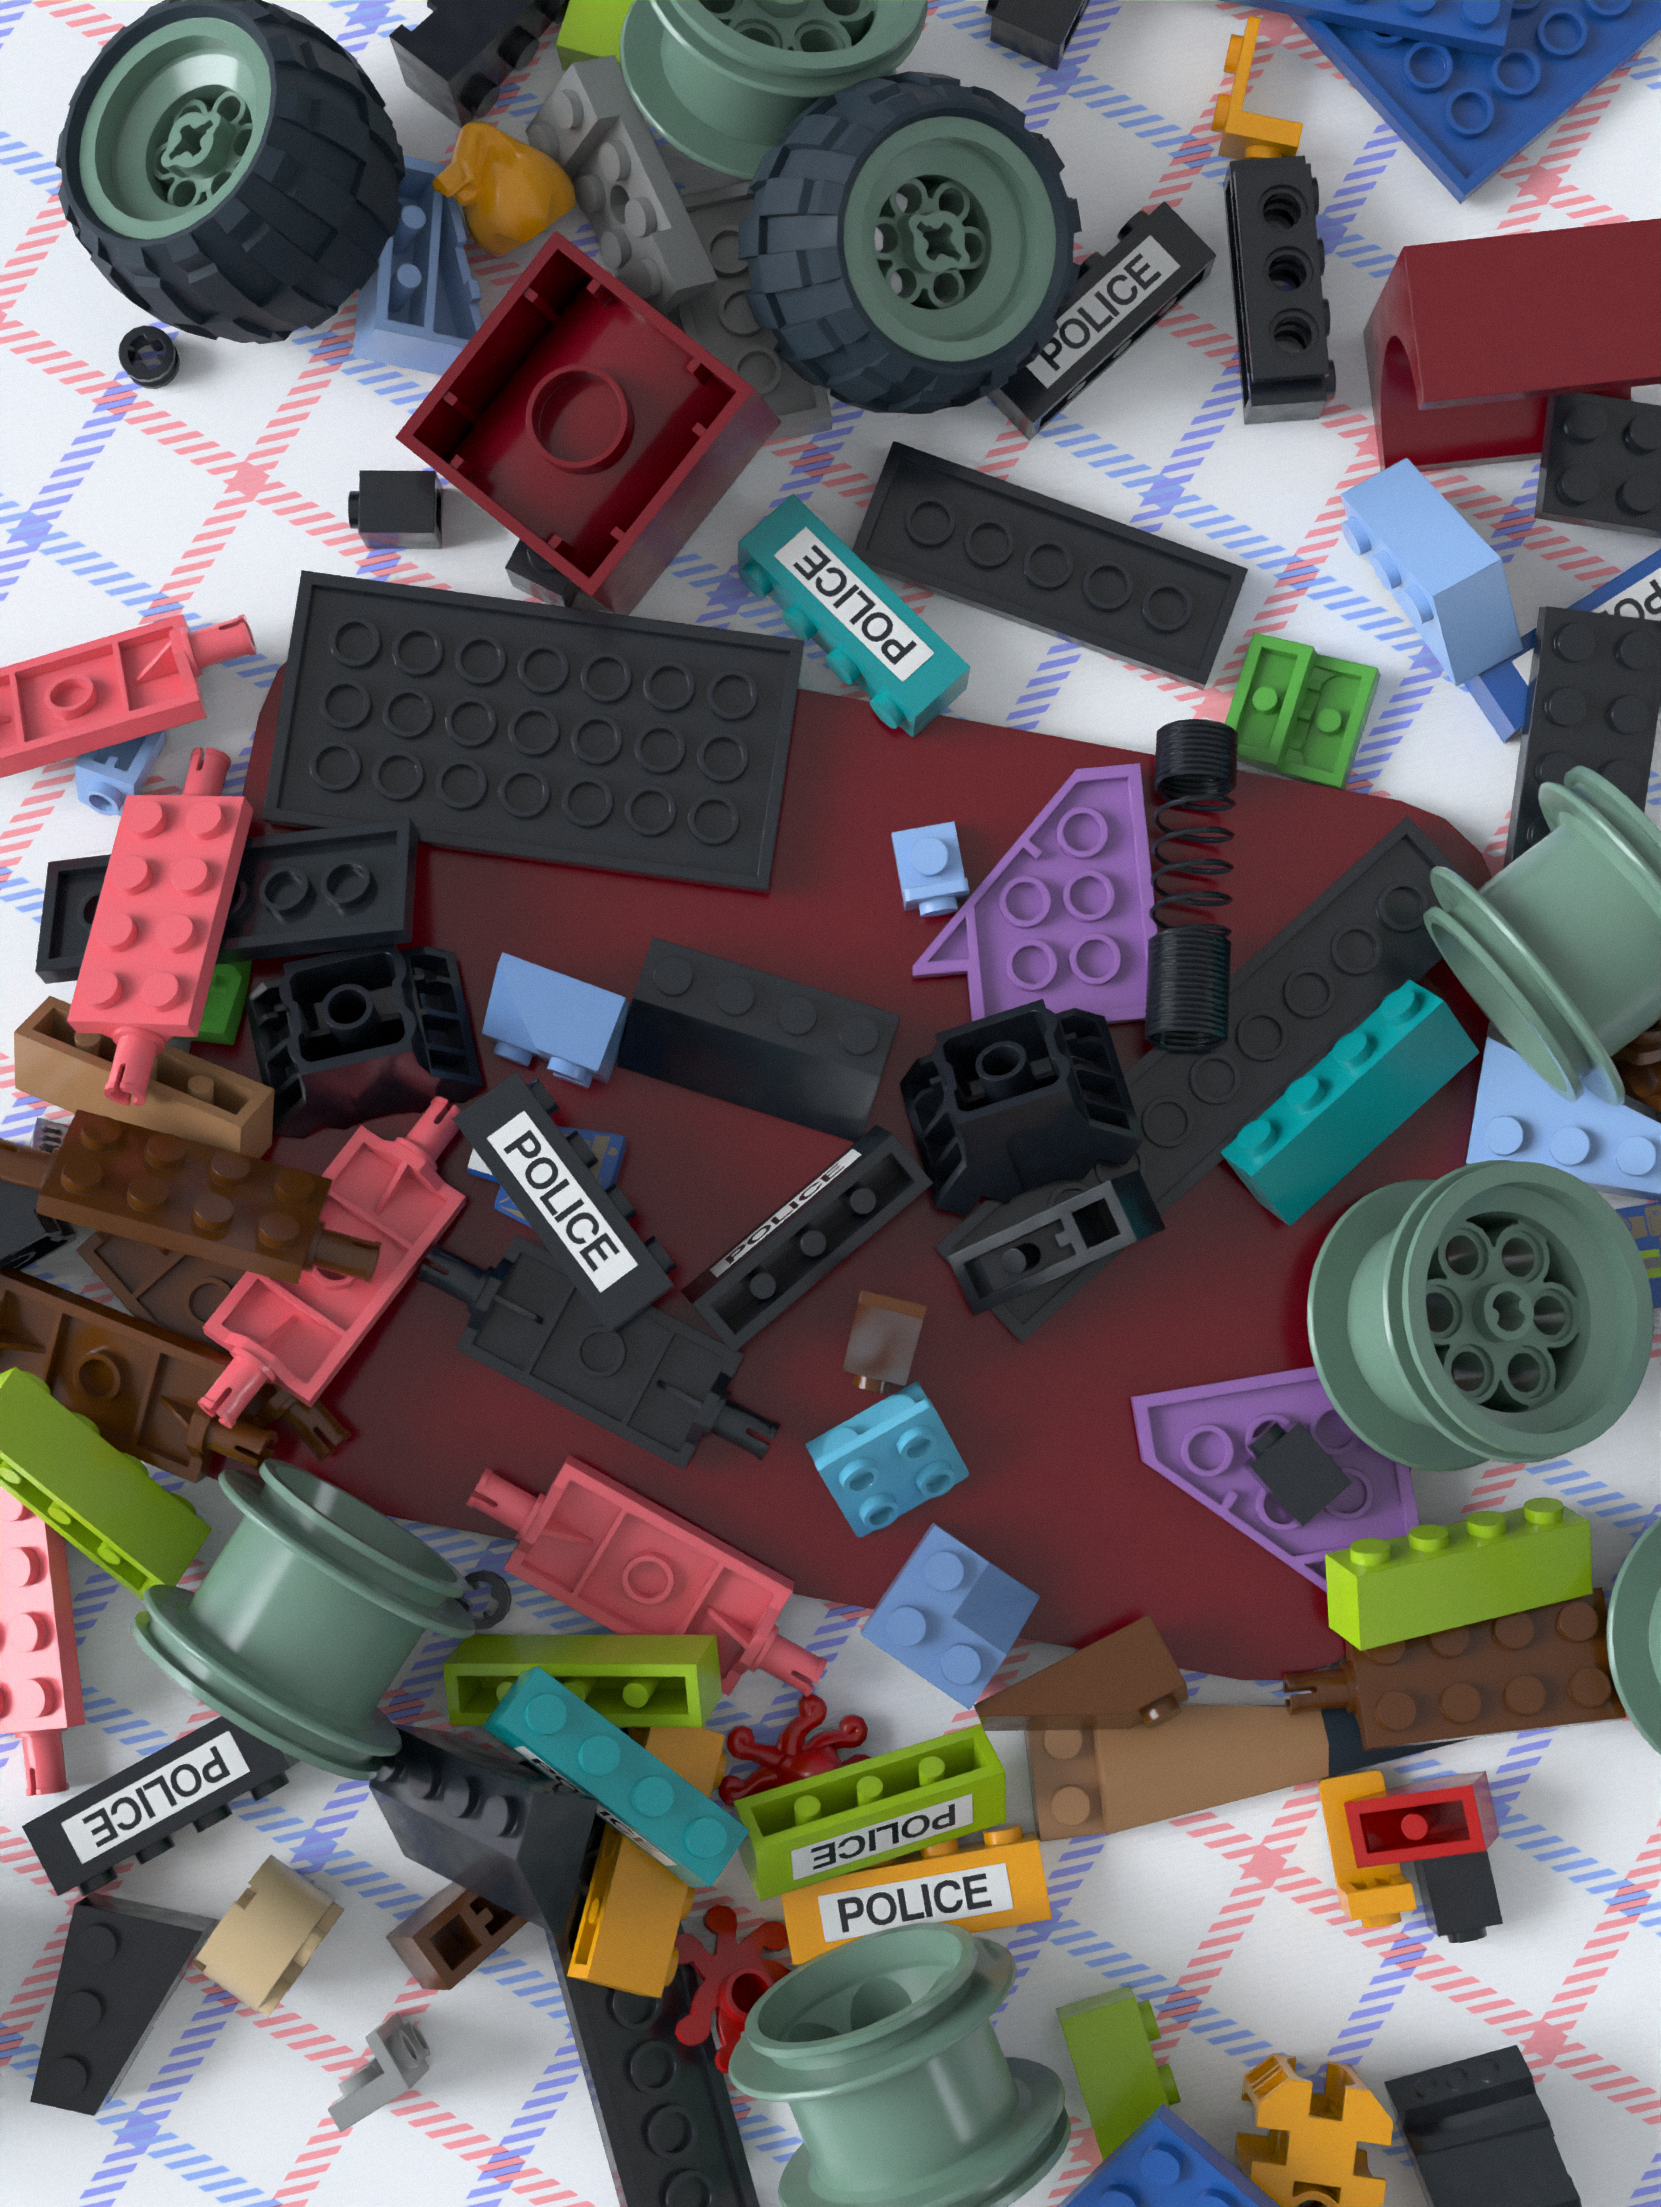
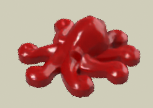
(790, 1756)
(731, 1978)

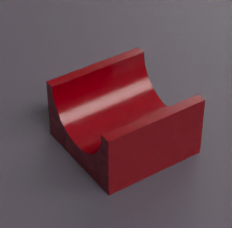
(1495, 325)
(590, 426)

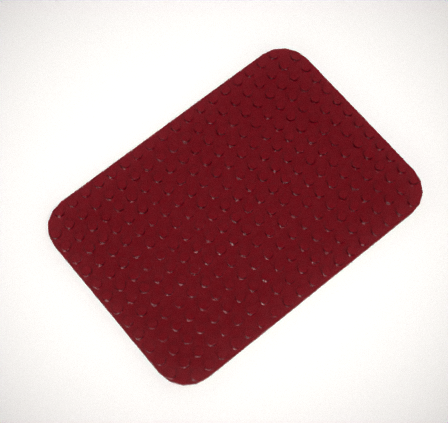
(1037, 1422)

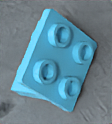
(887, 1460)

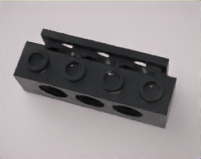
(1273, 381)

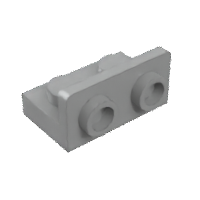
(395, 2069)

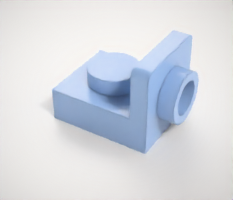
(116, 771)
(930, 869)

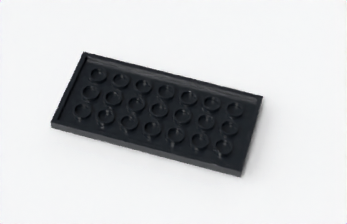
(535, 730)

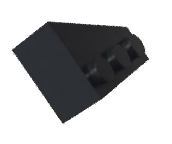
(470, 49)
(108, 1995)

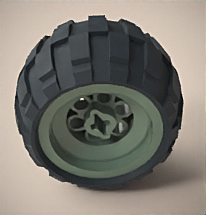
(230, 169)
(990, 227)

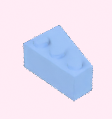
(421, 297)
(1434, 569)
(1595, 1141)

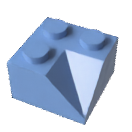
(555, 1020)
(950, 1616)

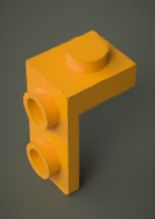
(1246, 133)
(1364, 1893)

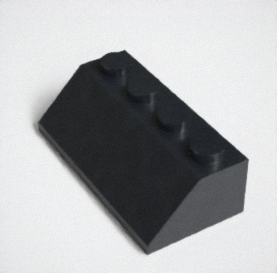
(757, 1040)
(486, 1823)

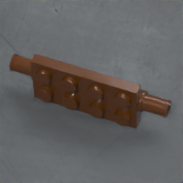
(188, 1199)
(181, 1296)
(124, 1377)
(1474, 1679)

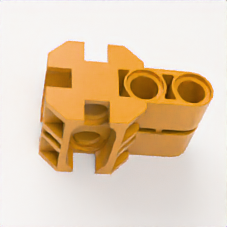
(1312, 2136)

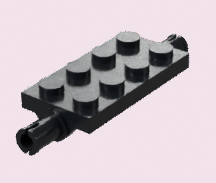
(643, 1382)

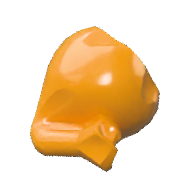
(504, 188)

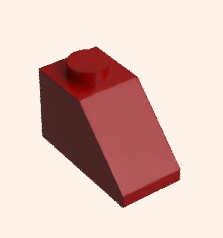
(1423, 1820)

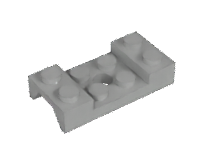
(622, 184)

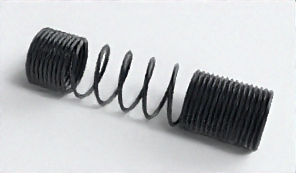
(1185, 964)

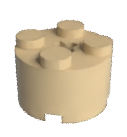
(268, 1936)

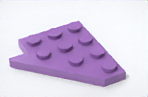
(1061, 908)
(1201, 1441)

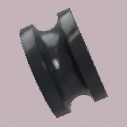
(158, 340)
(499, 1592)

